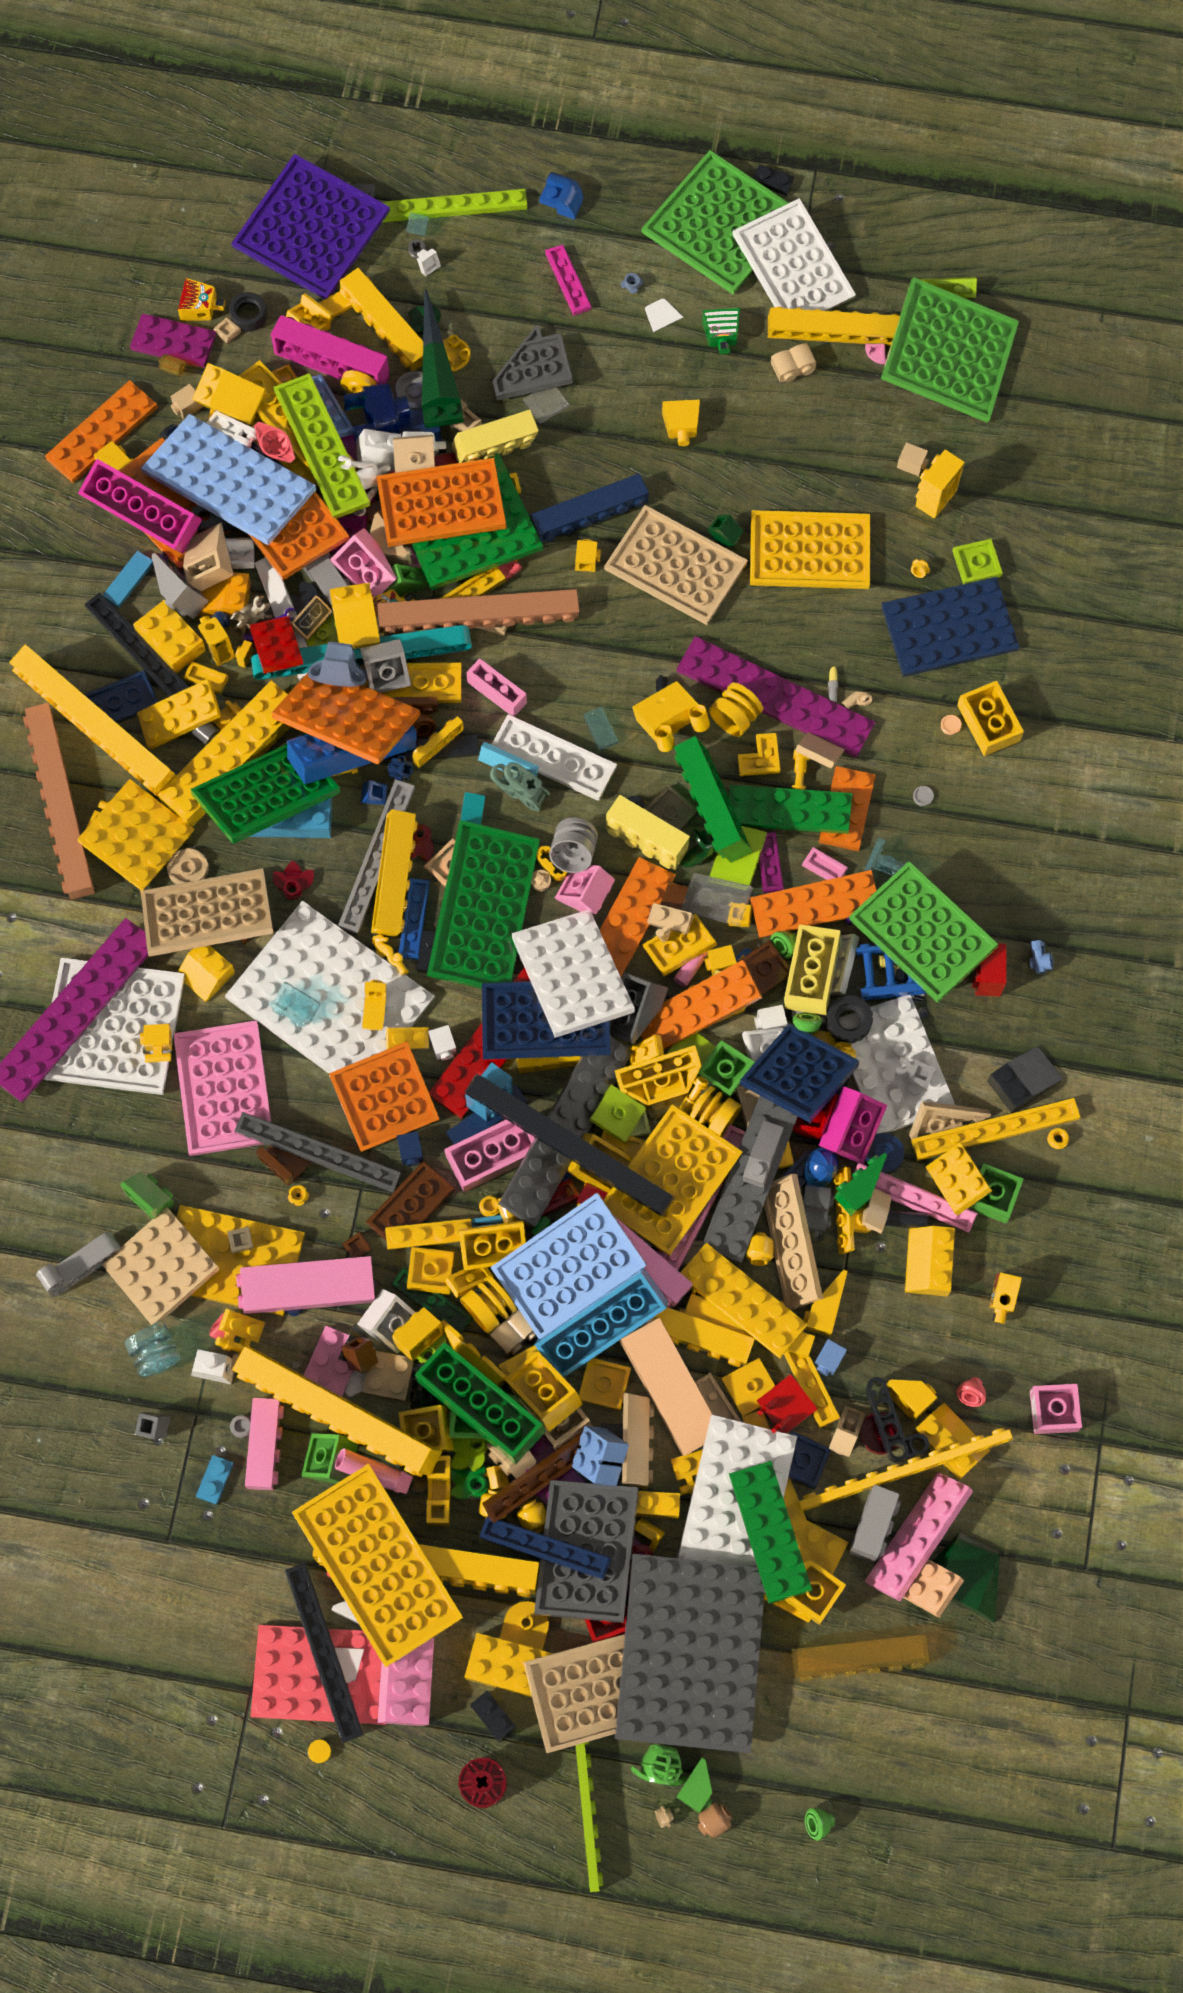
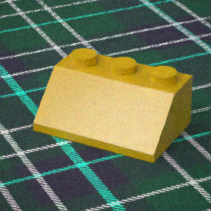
(490, 1244)
(930, 1260)
(945, 1429)

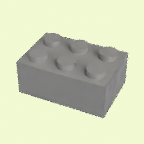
(875, 1524)

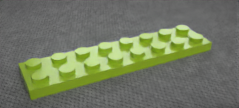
(321, 446)

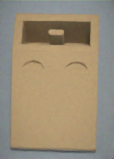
(207, 559)

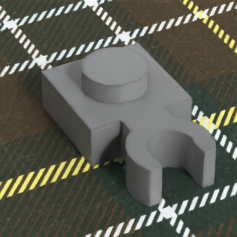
(919, 1072)

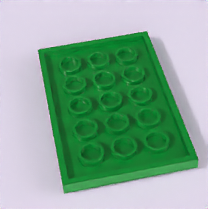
(260, 795)

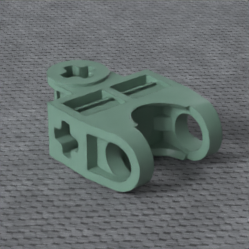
(521, 785)

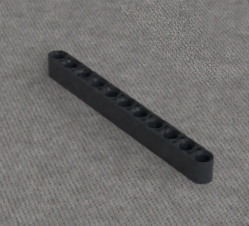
(569, 1145)

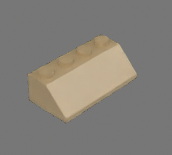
(637, 1434)

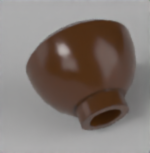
(424, 726)

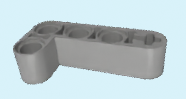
(78, 1265)

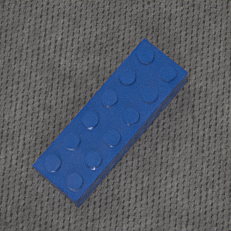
(319, 759)

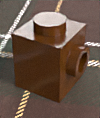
(360, 1354)

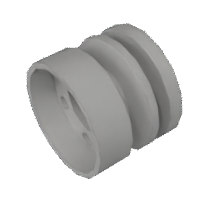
(573, 845)

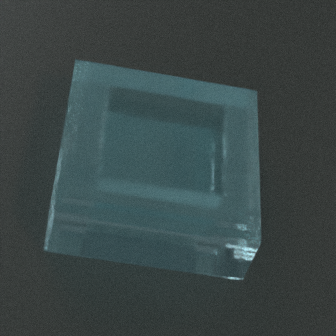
(417, 224)

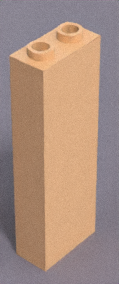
(668, 1384)

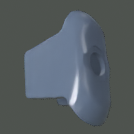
(338, 667)

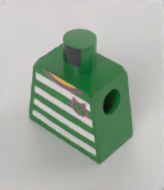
(721, 328)

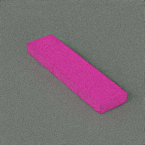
(568, 280)

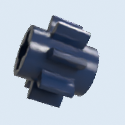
(400, 768)

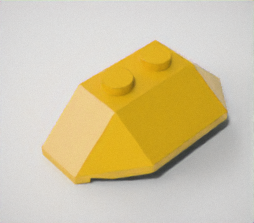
(661, 1076)

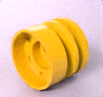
(735, 709)
(713, 1112)
(488, 1304)

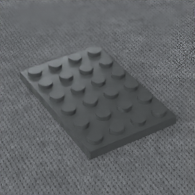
(599, 1521)

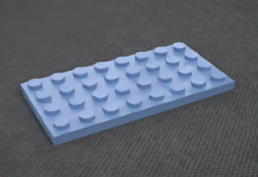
(228, 479)

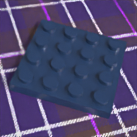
(799, 1073)

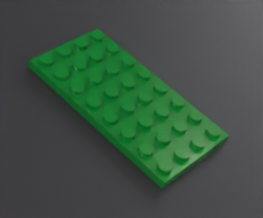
(482, 905)

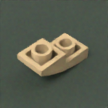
(876, 1211)

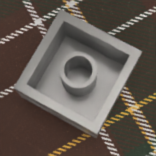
(385, 666)

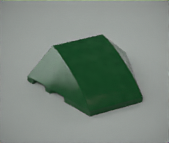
(978, 1568)

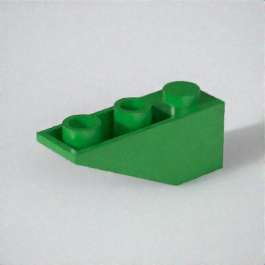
(859, 1190)

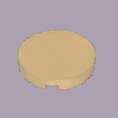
(187, 866)

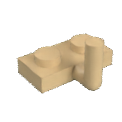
(669, 919)

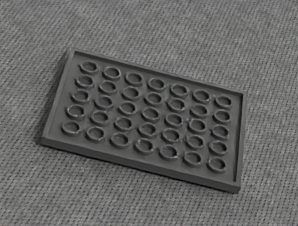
(690, 1654)

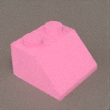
(586, 889)

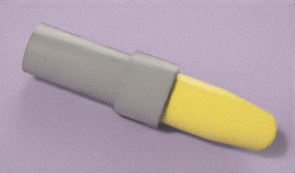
(833, 685)

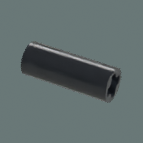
(906, 1219)

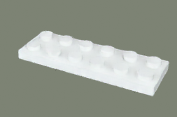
(556, 757)

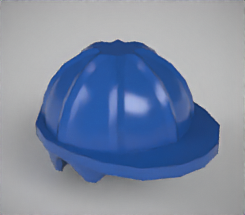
(820, 1167)

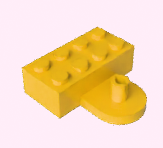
(501, 1660)

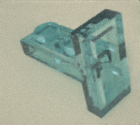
(882, 863)

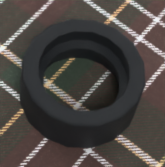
(244, 299)

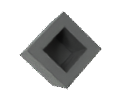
(152, 1425)

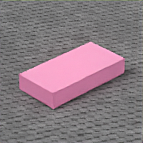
(824, 865)

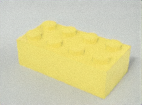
(495, 437)
(647, 833)
(812, 969)

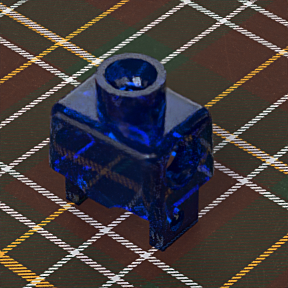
(380, 409)

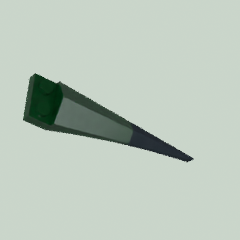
(439, 391)

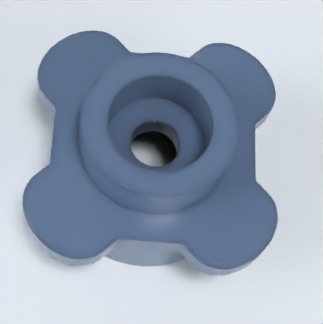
(632, 278)

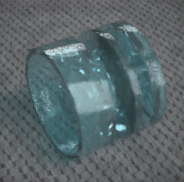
(151, 1349)

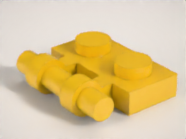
(239, 1325)
(685, 1468)

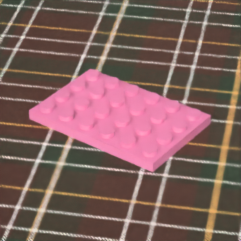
(218, 1081)

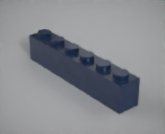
(590, 508)

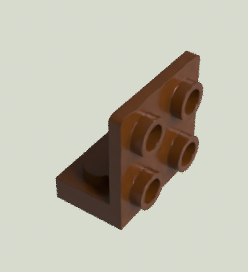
(282, 1164)

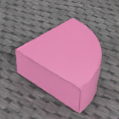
(876, 352)

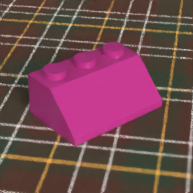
(853, 1125)

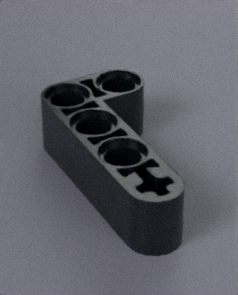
(891, 1419)

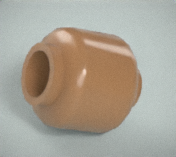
(714, 1820)

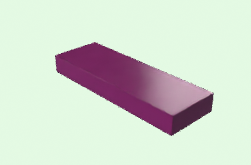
(770, 865)

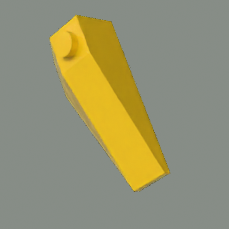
(471, 1354)

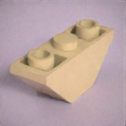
(394, 554)

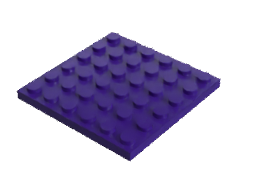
(310, 227)

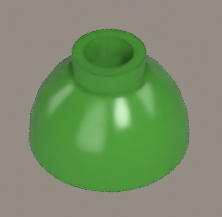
(784, 942)
(807, 1022)
(818, 1823)

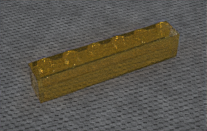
(860, 1656)

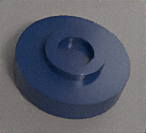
(891, 1146)

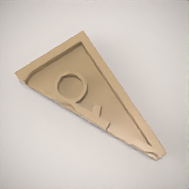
(941, 1117)

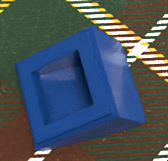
(374, 793)

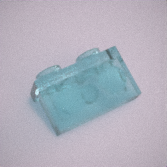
(295, 1005)

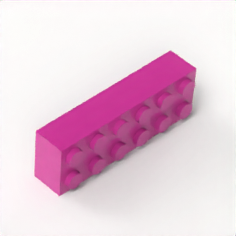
(325, 351)
(140, 506)

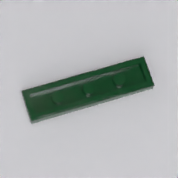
(435, 1303)

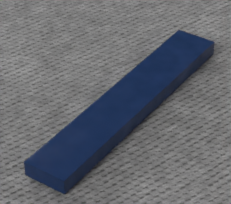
(546, 1548)

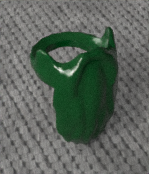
(700, 851)

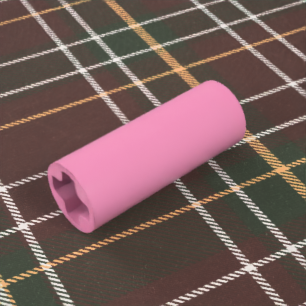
(688, 970)

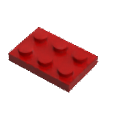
(276, 644)

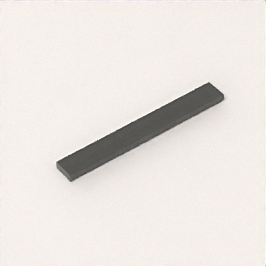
(317, 1152)

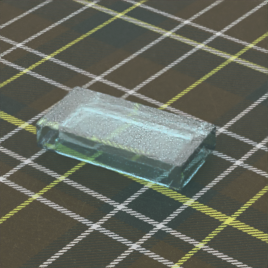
(600, 728)

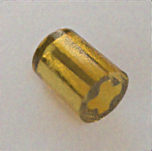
(172, 365)

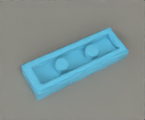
(492, 756)

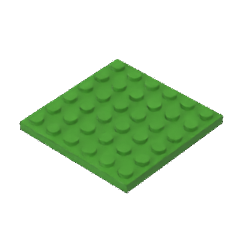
(702, 215)
(950, 349)

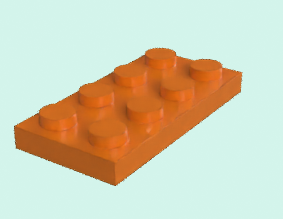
(861, 787)

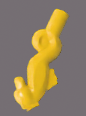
(385, 950)

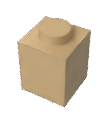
(183, 403)
(913, 459)

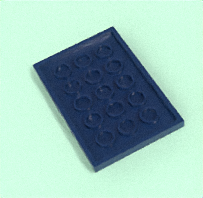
(949, 626)
(519, 1029)

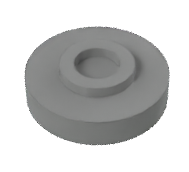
(410, 386)

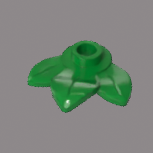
(466, 1482)

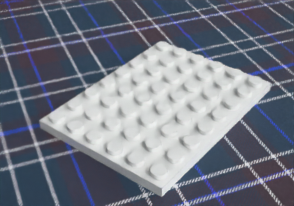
(333, 970)

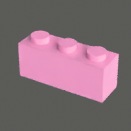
(496, 687)

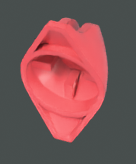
(274, 442)

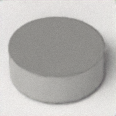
(240, 1426)

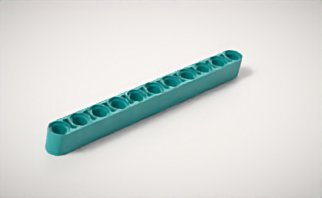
(414, 644)

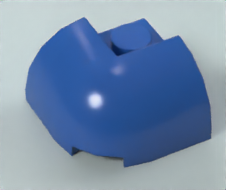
(562, 194)

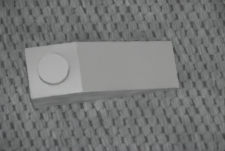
(762, 1154)

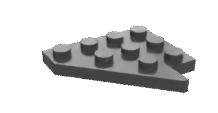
(534, 367)

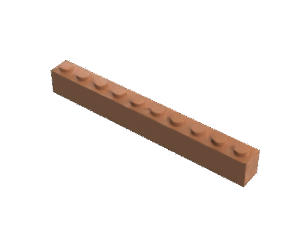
(477, 611)
(59, 801)

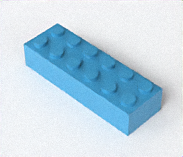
(602, 1323)

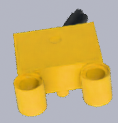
(668, 712)

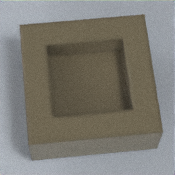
(240, 1240)

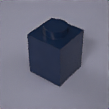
(410, 1149)

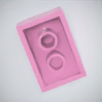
(364, 562)

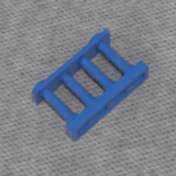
(892, 989)

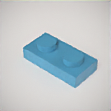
(214, 1480)

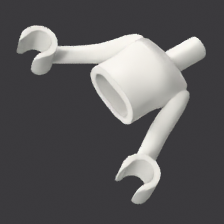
(366, 475)

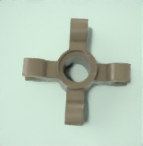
(250, 615)

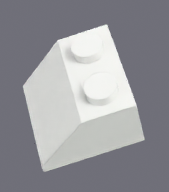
(376, 447)
(385, 1317)

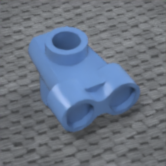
(1040, 961)

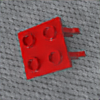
(786, 1405)

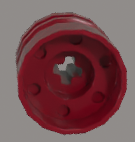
(484, 1796)

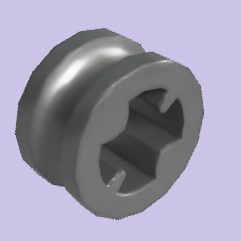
(414, 243)

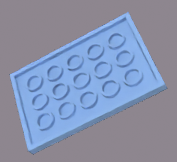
(568, 1266)

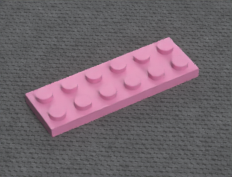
(918, 1536)

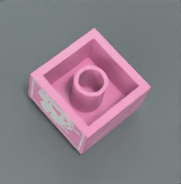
(1055, 1409)

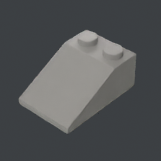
(176, 590)

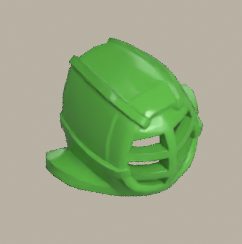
(661, 1765)

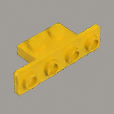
(845, 1223)

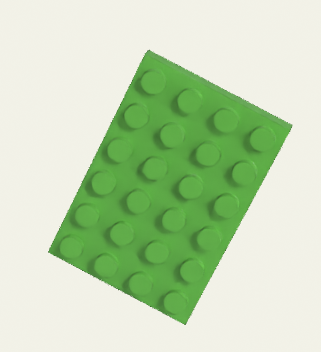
(923, 931)

